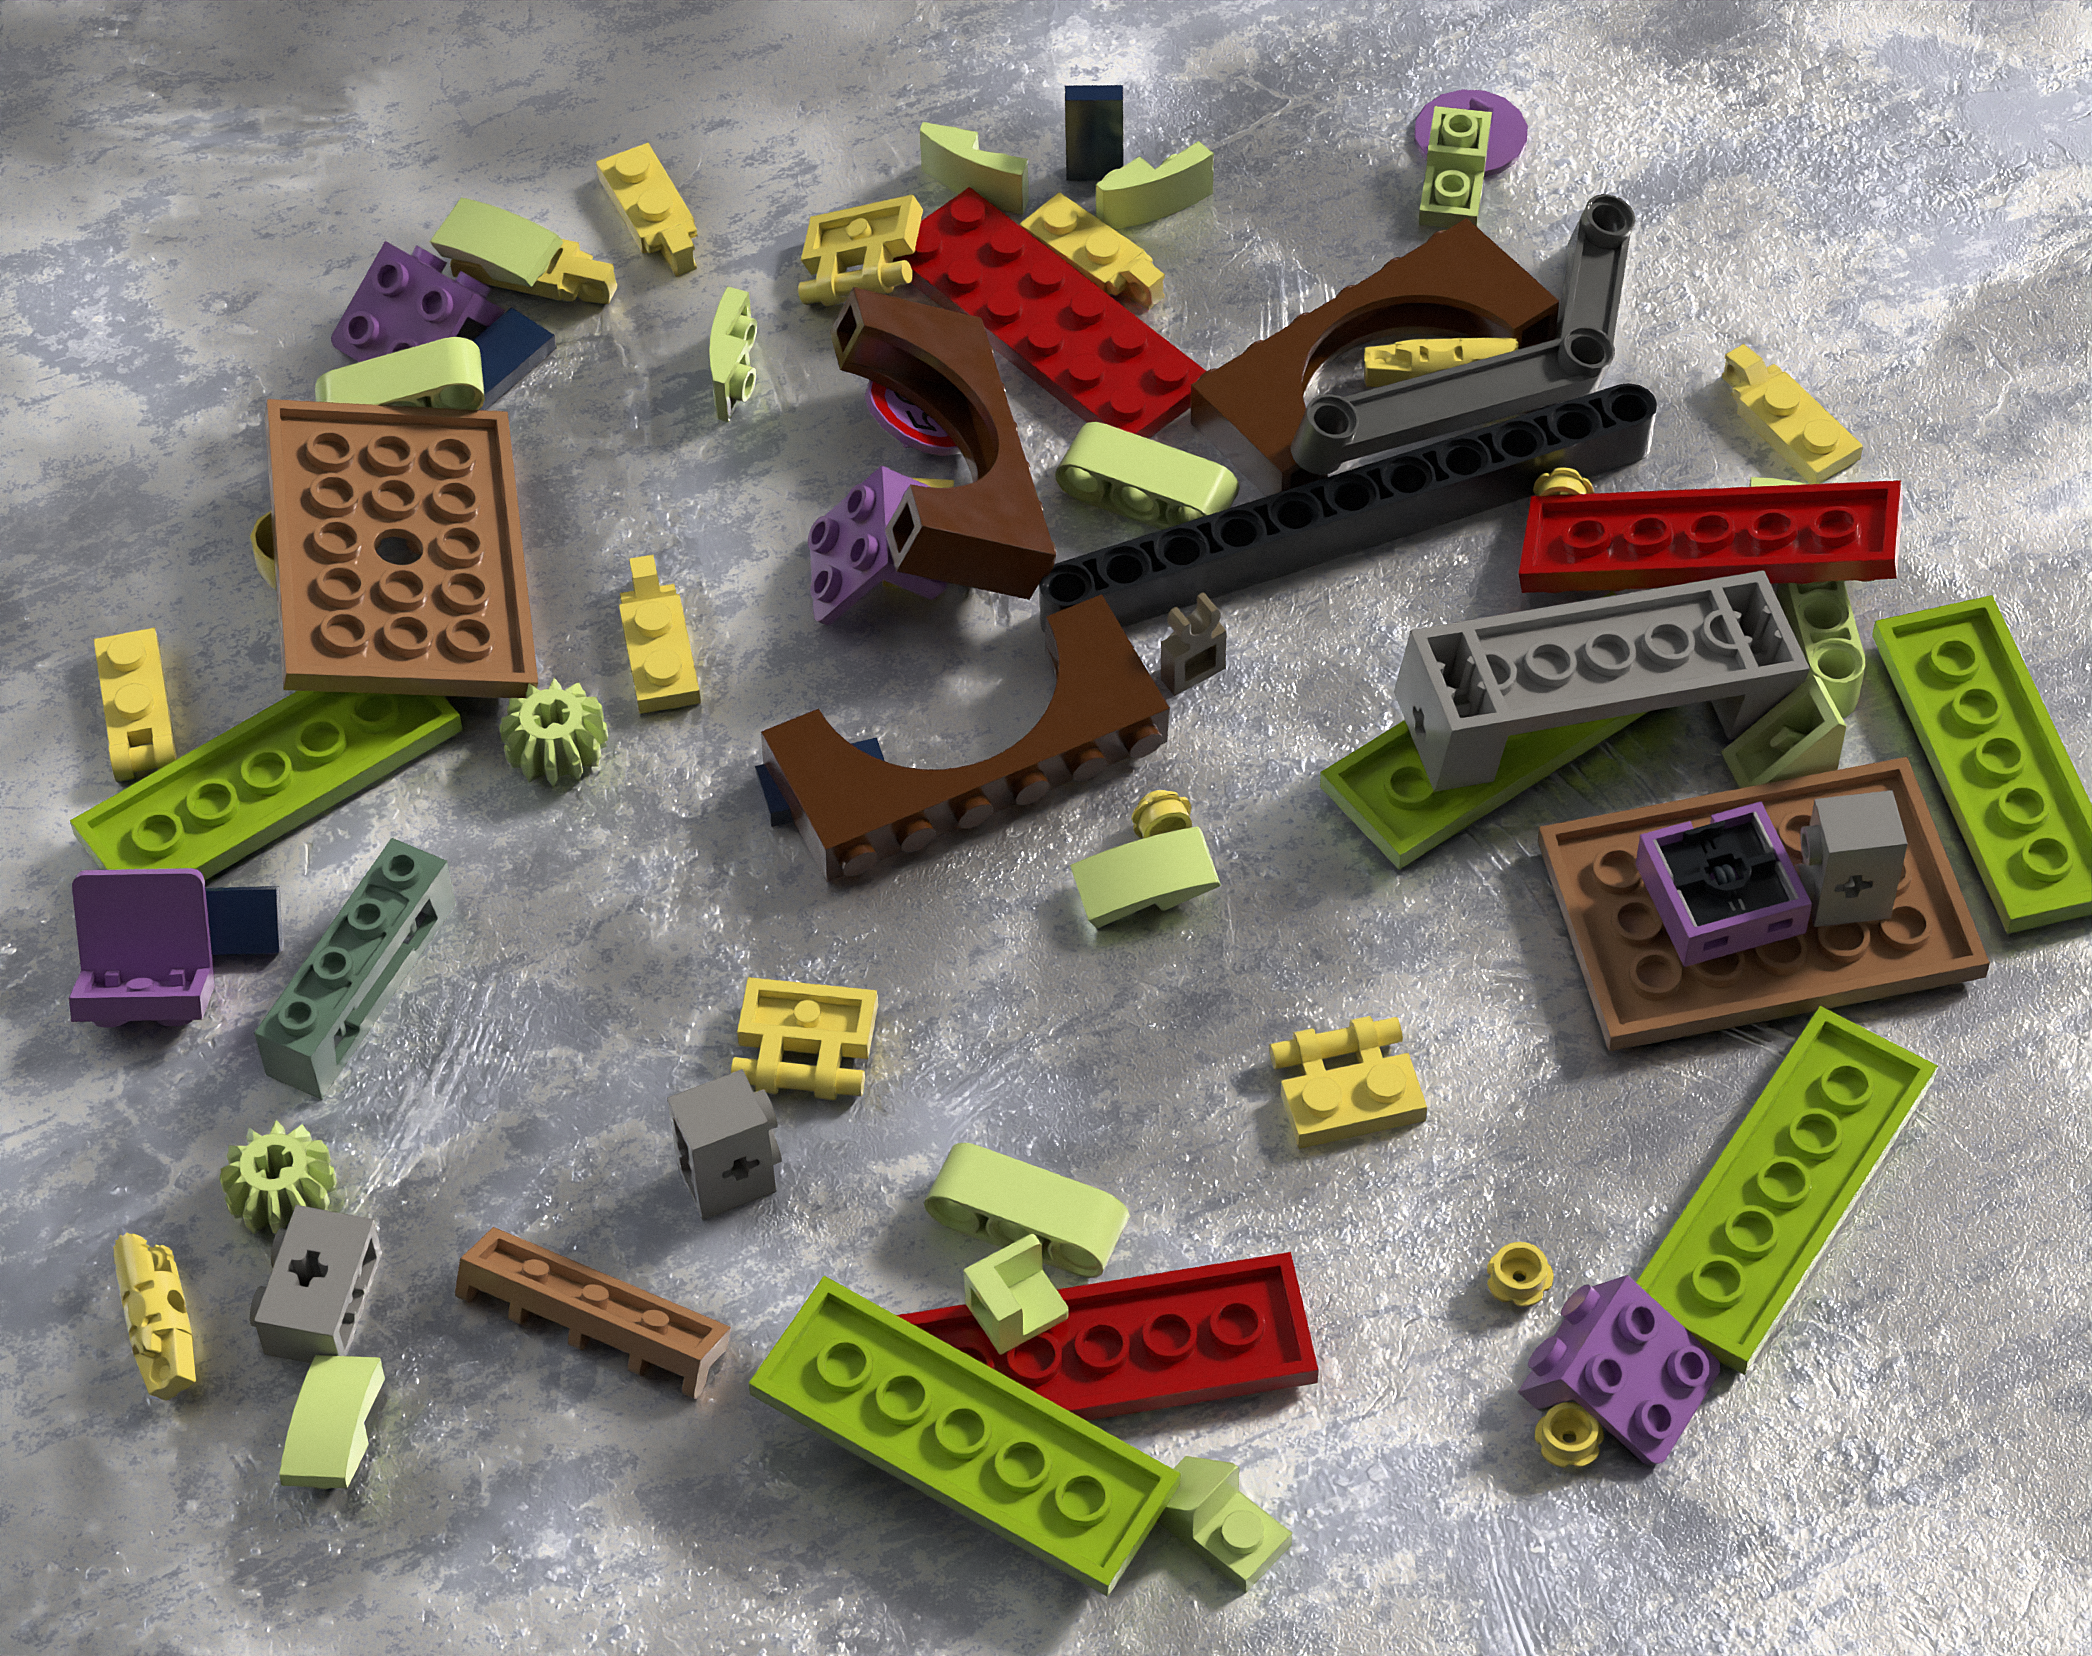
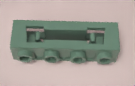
(355, 968)

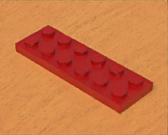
(1050, 318)
(1711, 534)
(1156, 1339)

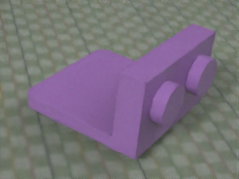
(409, 304)
(853, 551)
(141, 947)
(1624, 1366)

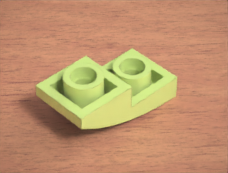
(957, 163)
(1455, 166)
(1146, 194)
(498, 240)
(729, 349)
(1145, 872)
(328, 1422)

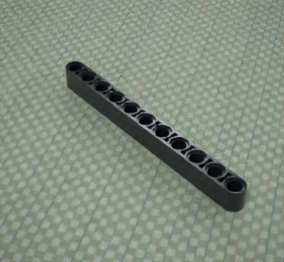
(1356, 508)

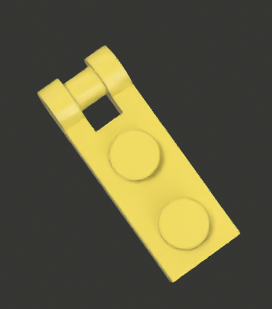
(135, 702)

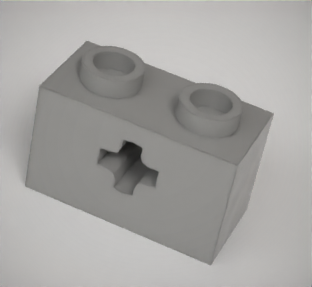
(1852, 858)
(724, 1143)
(316, 1284)

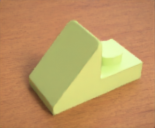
(1222, 1522)

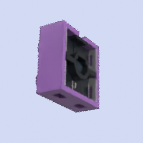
(1723, 884)

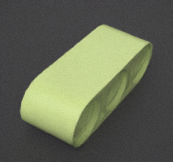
(427, 375)
(1143, 478)
(1827, 636)
(1010, 1199)

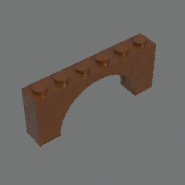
(1446, 288)
(942, 362)
(867, 809)

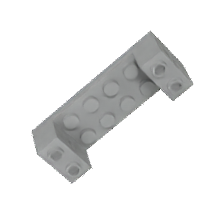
(1593, 661)

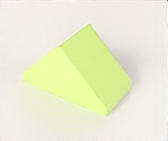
(1791, 740)

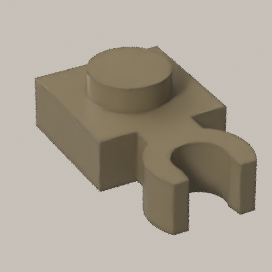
(1194, 648)

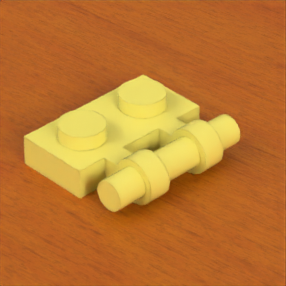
(859, 236)
(805, 1020)
(1351, 1098)

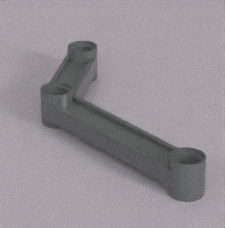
(1494, 387)

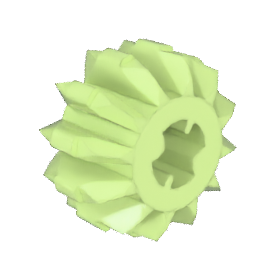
(554, 732)
(276, 1175)

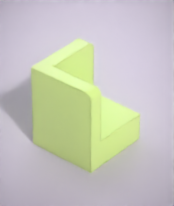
(1013, 1294)

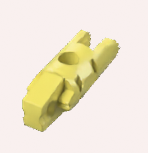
(1424, 356)
(155, 1315)

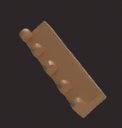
(593, 1307)

